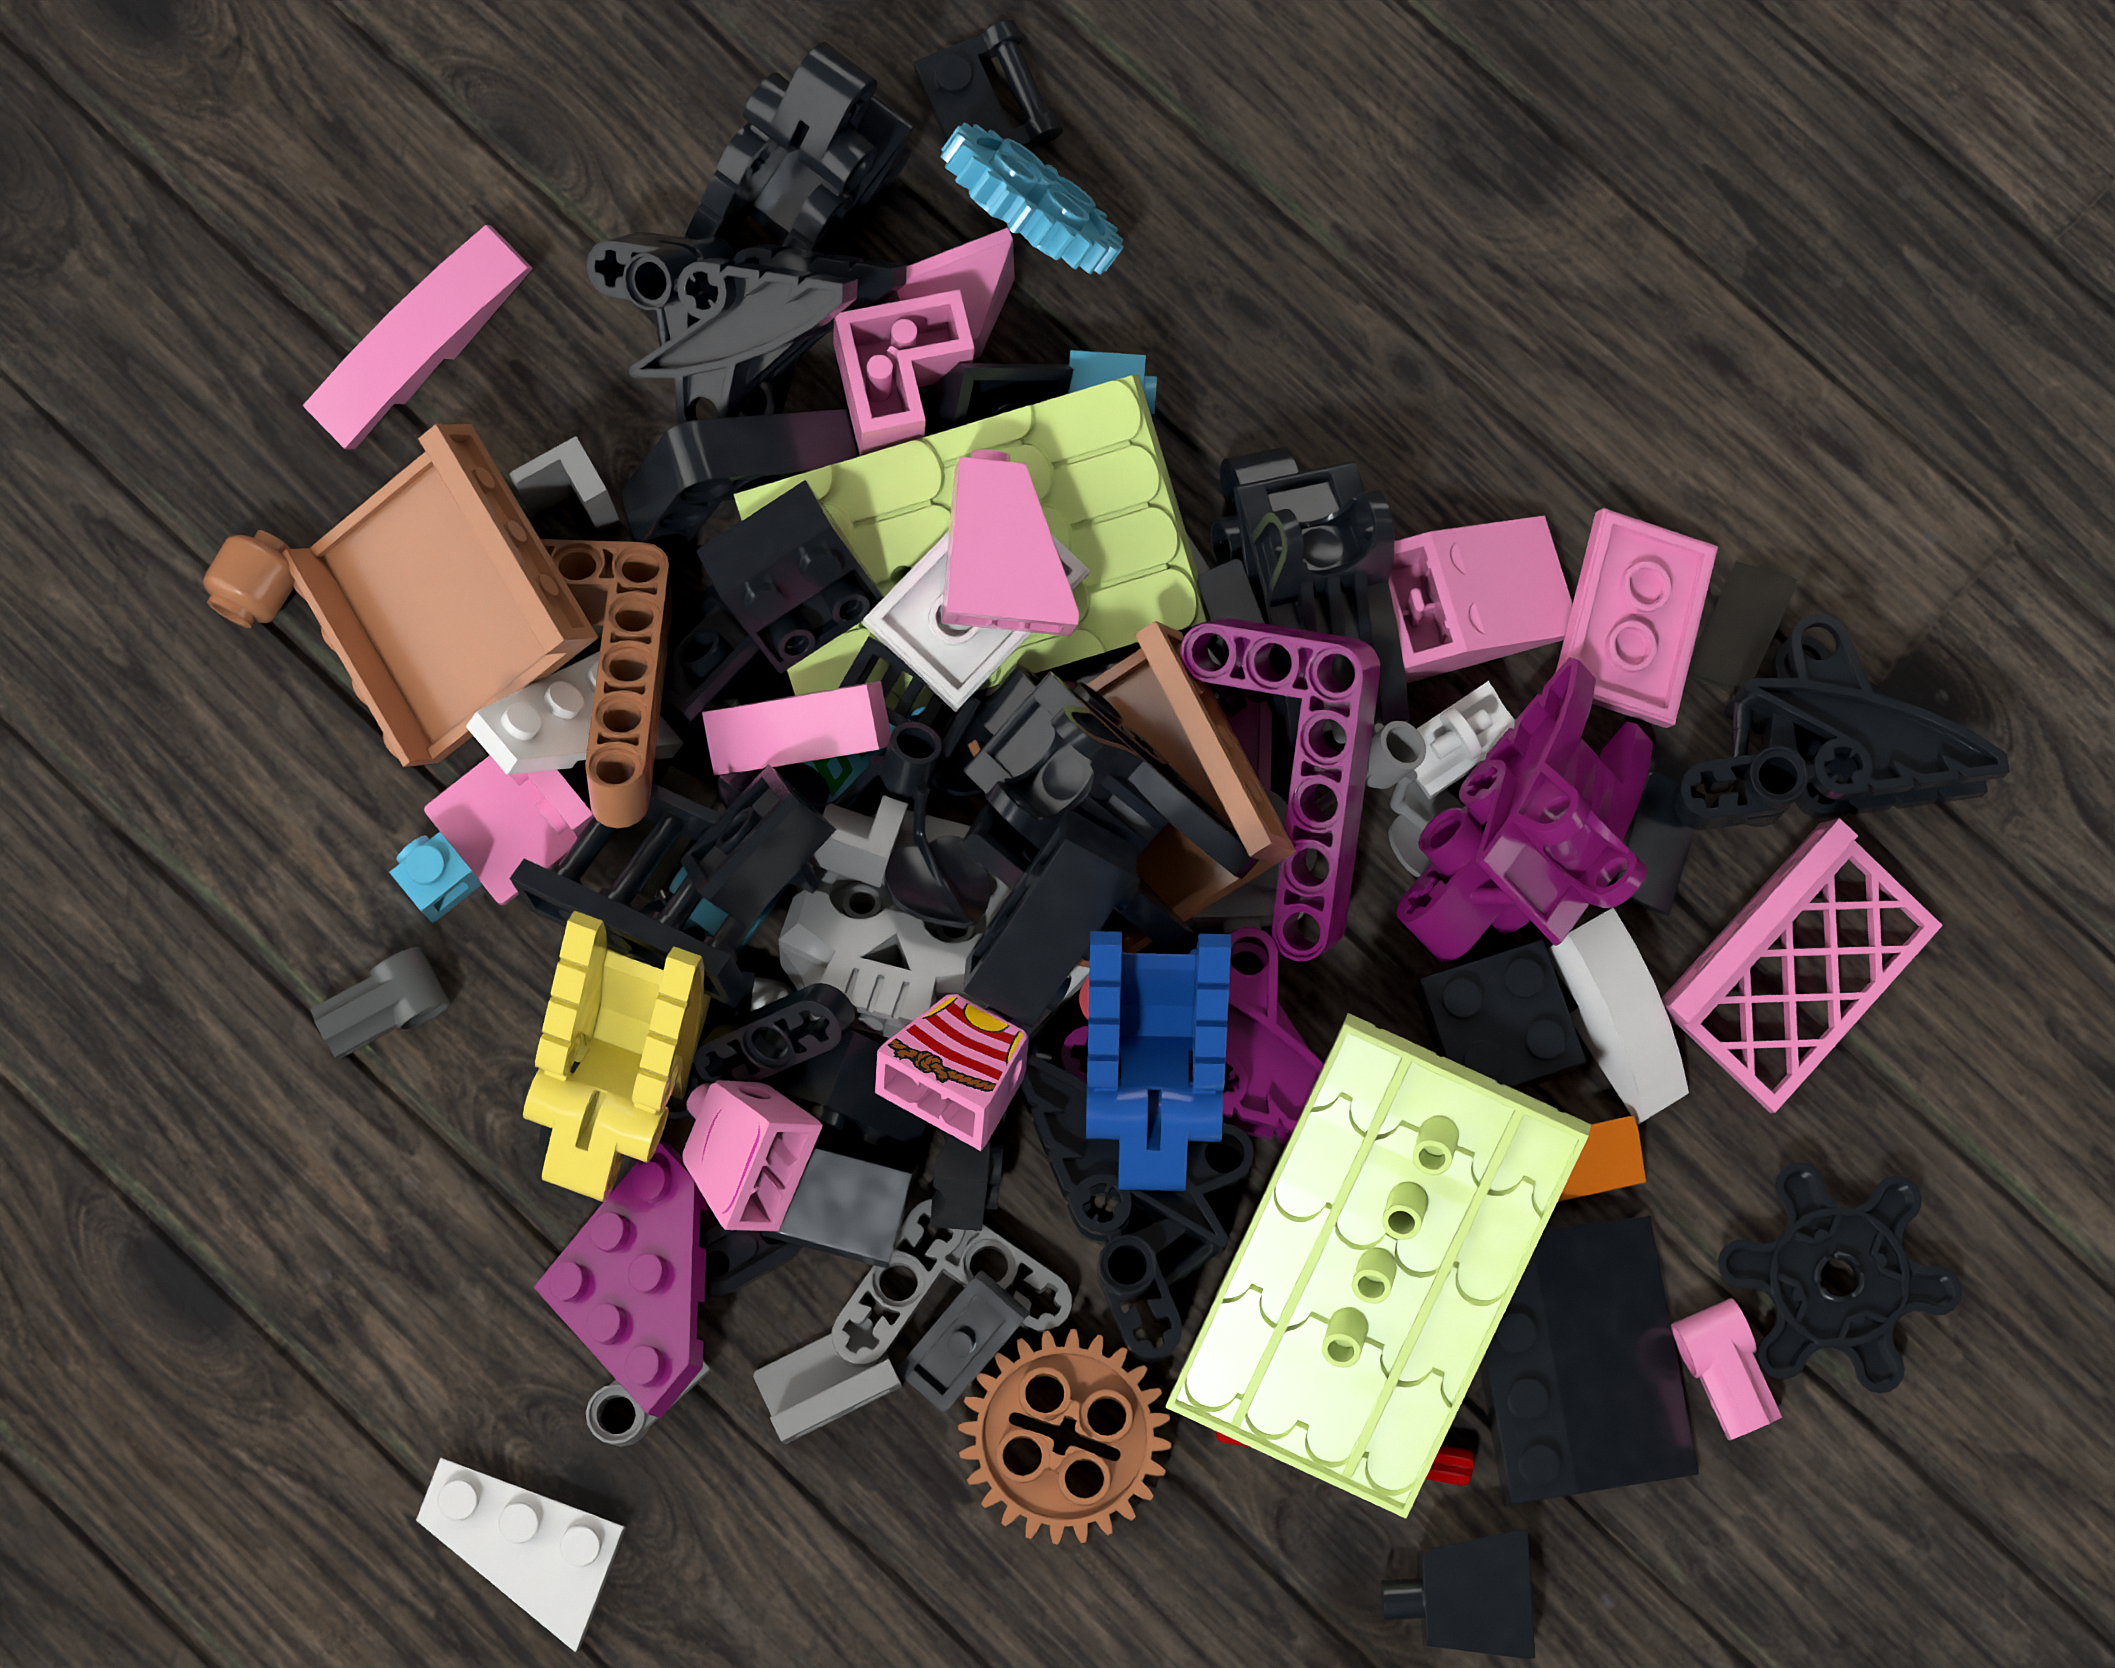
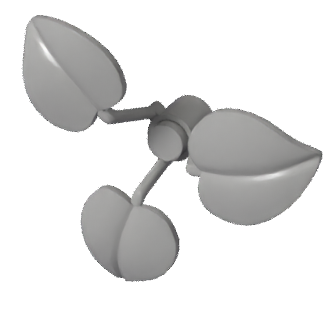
(1392, 760)

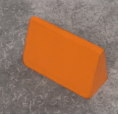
(1608, 1160)

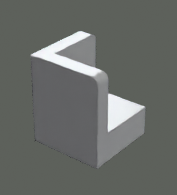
(861, 843)

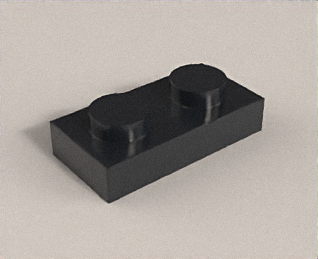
(962, 1341)

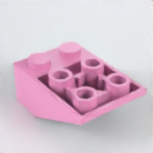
(1477, 595)

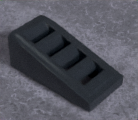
(861, 670)

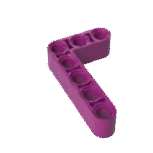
(1313, 760)

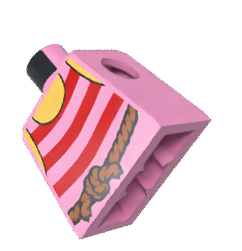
(955, 1067)

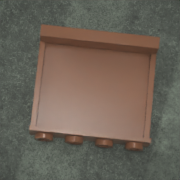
(439, 597)
(1196, 739)

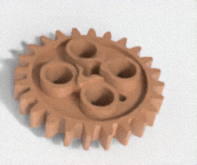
(1085, 1380)

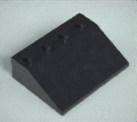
(1587, 1369)

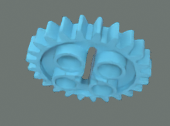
(1032, 198)

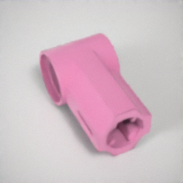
(1720, 1352)

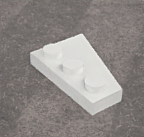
(550, 723)
(525, 1544)

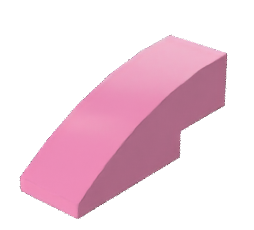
(797, 728)

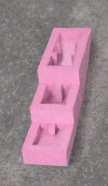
(417, 335)

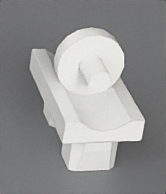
(1461, 738)

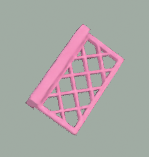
(1756, 929)

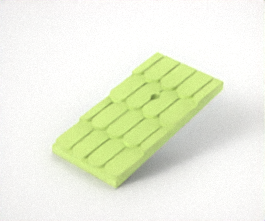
(1099, 491)
(1378, 1265)

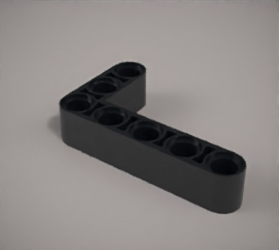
(715, 458)

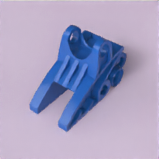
(1156, 1020)

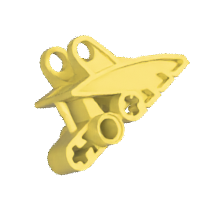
(634, 1047)

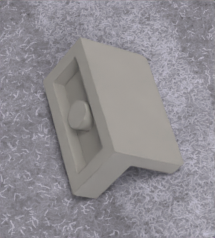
(558, 476)
(818, 1387)

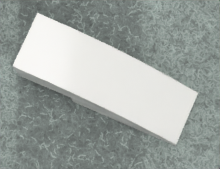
(1621, 1014)

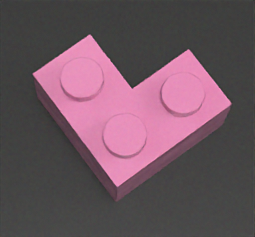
(892, 352)

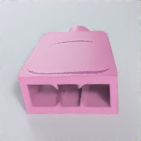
(748, 1151)

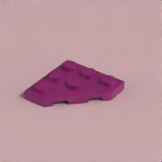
(637, 1281)

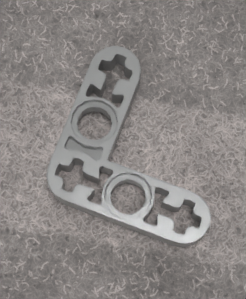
(954, 1261)

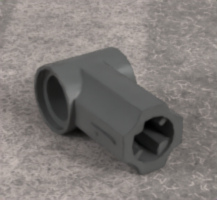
(397, 995)

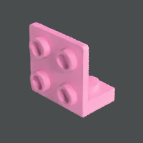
(506, 818)

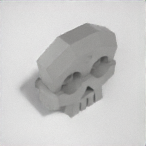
(859, 951)

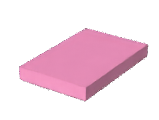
(1638, 614)

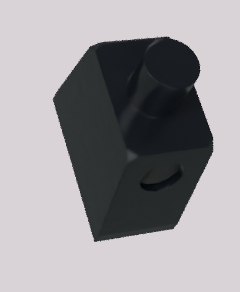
(1470, 1596)

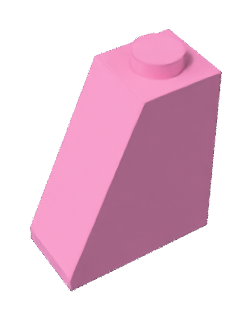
(1002, 553)

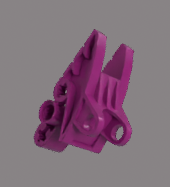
(1549, 830)
(1265, 1054)

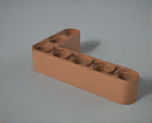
(631, 597)

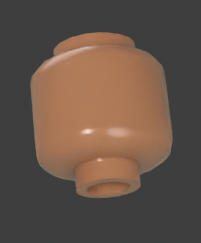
(249, 579)

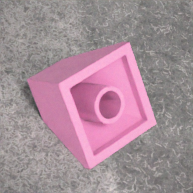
(979, 270)

